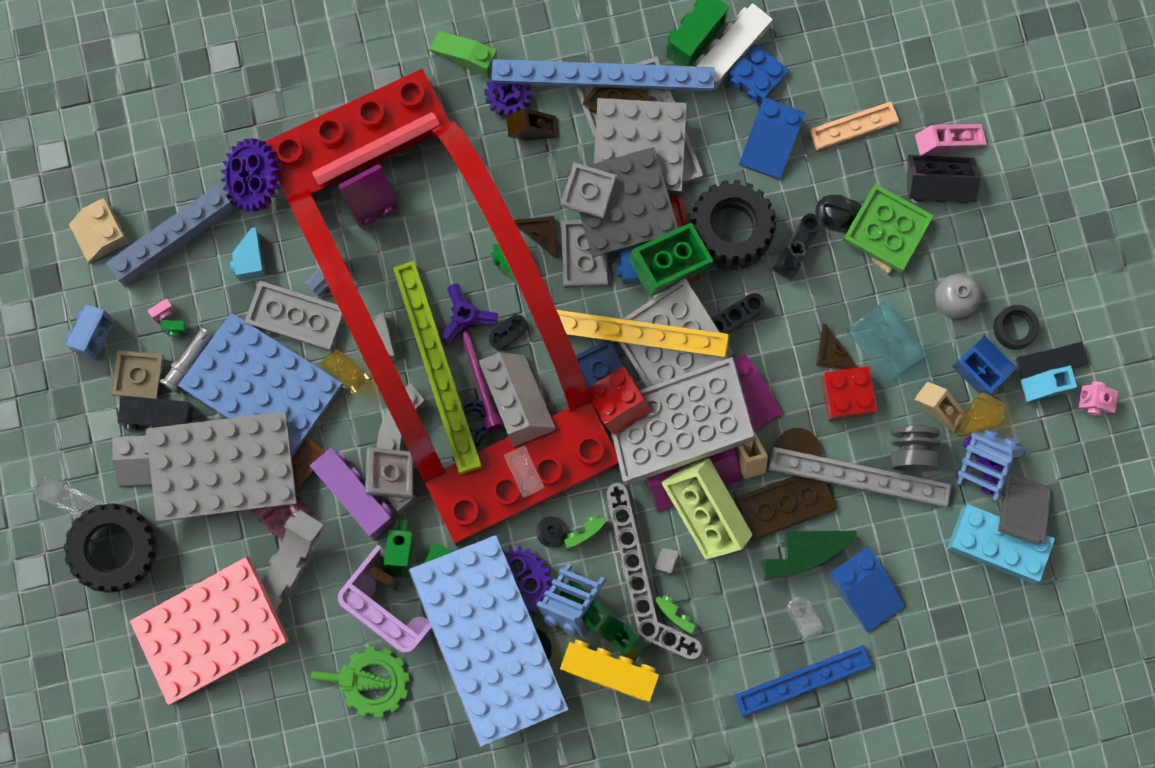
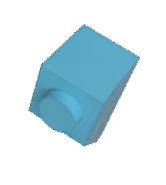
(248, 257)

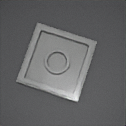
(588, 190)
(389, 473)

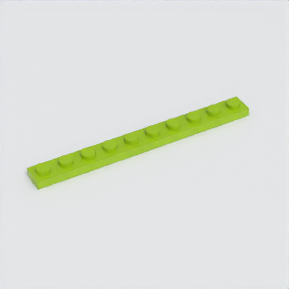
(437, 368)

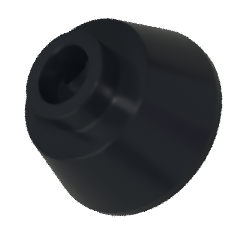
(544, 534)

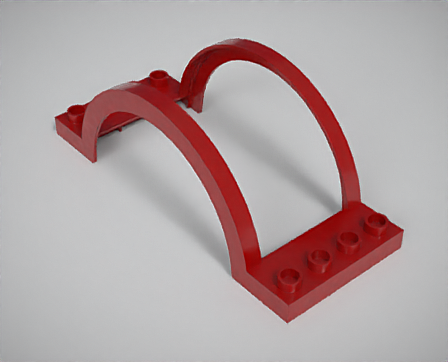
(563, 457)

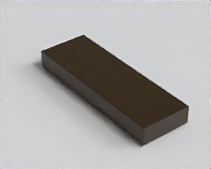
(384, 578)

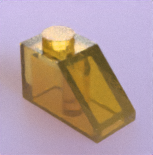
(344, 370)
(982, 414)

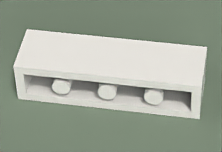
(736, 42)

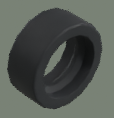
(1026, 313)

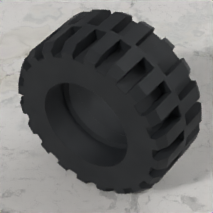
(750, 203)
(78, 548)

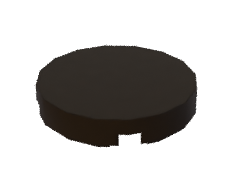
(799, 441)

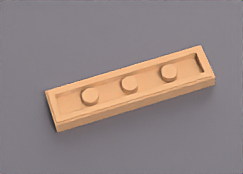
(853, 126)

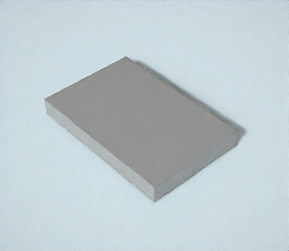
(578, 264)

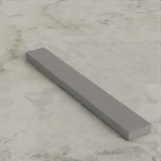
(859, 477)

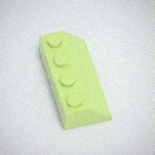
(707, 509)

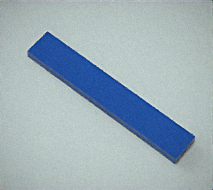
(803, 680)

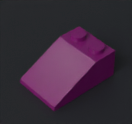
(368, 196)
(759, 400)

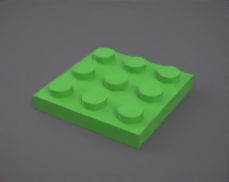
(888, 228)

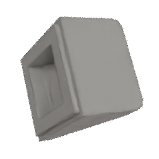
(666, 560)

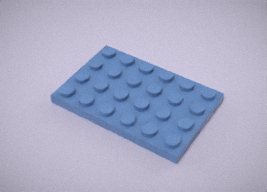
(255, 375)

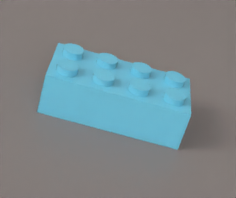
(978, 539)

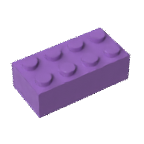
(349, 490)

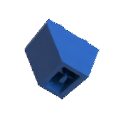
(984, 366)

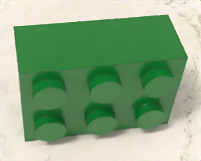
(696, 31)
(670, 259)

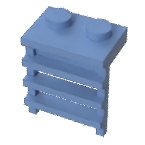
(994, 448)
(564, 612)

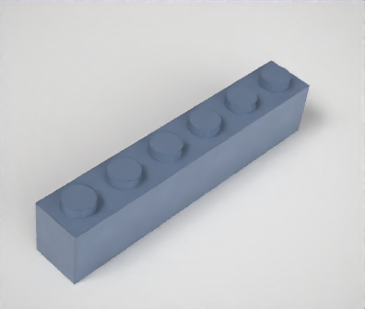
(170, 236)

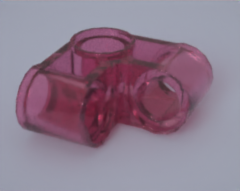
(271, 515)

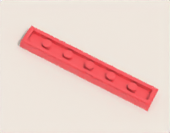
(375, 148)

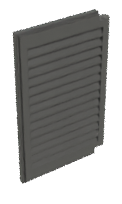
(1024, 509)

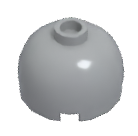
(957, 296)

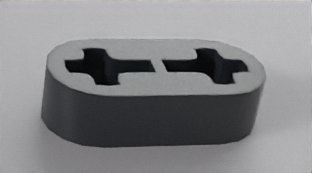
(504, 328)

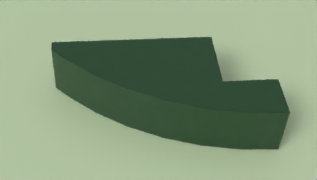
(805, 551)
(609, 624)

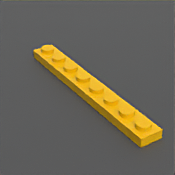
(645, 333)

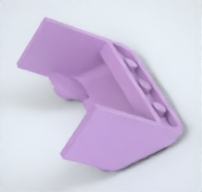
(357, 601)

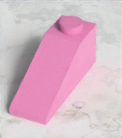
(949, 138)

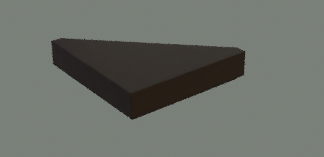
(541, 231)
(831, 352)

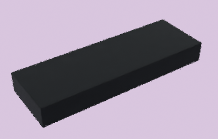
(1051, 359)

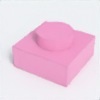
(162, 310)

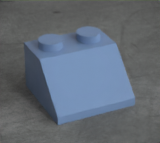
(90, 331)

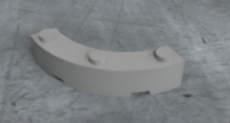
(390, 438)
(291, 558)

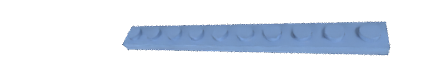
(603, 75)

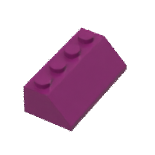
(724, 463)

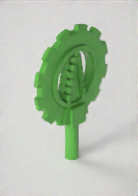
(353, 680)

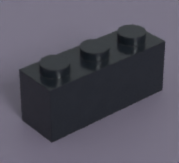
(152, 413)

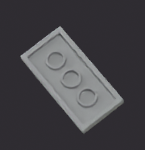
(294, 315)

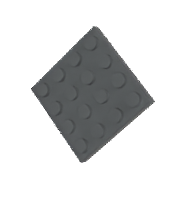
(637, 207)

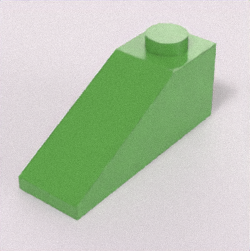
(464, 52)

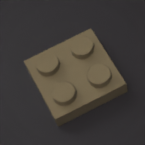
(137, 374)

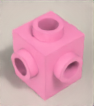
(1098, 399)

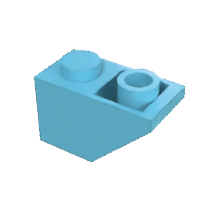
(1049, 384)

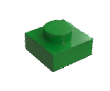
(174, 328)

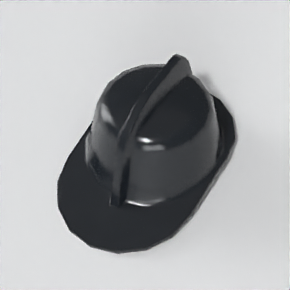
(837, 212)

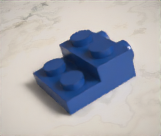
(757, 74)

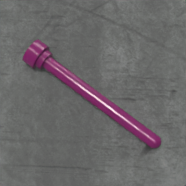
(493, 419)

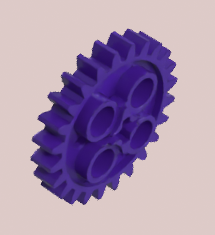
(251, 174)
(538, 574)

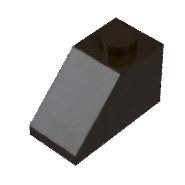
(531, 125)

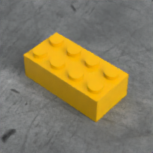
(608, 671)

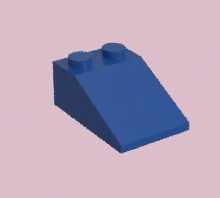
(772, 138)
(866, 589)

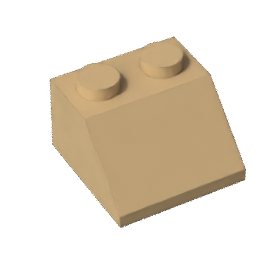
(97, 230)

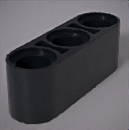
(741, 308)

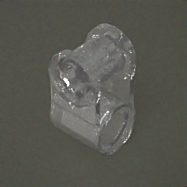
(806, 623)

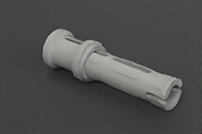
(180, 368)

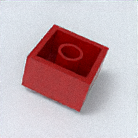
(848, 393)
(618, 400)

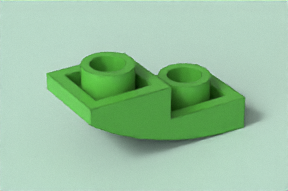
(591, 528)
(668, 609)

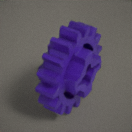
(505, 103)

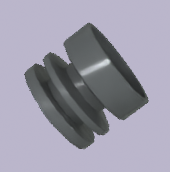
(915, 446)

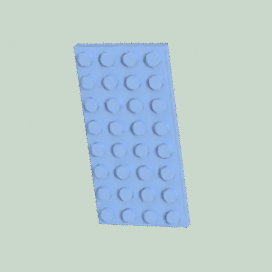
(488, 640)

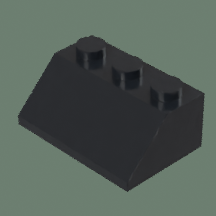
(942, 178)

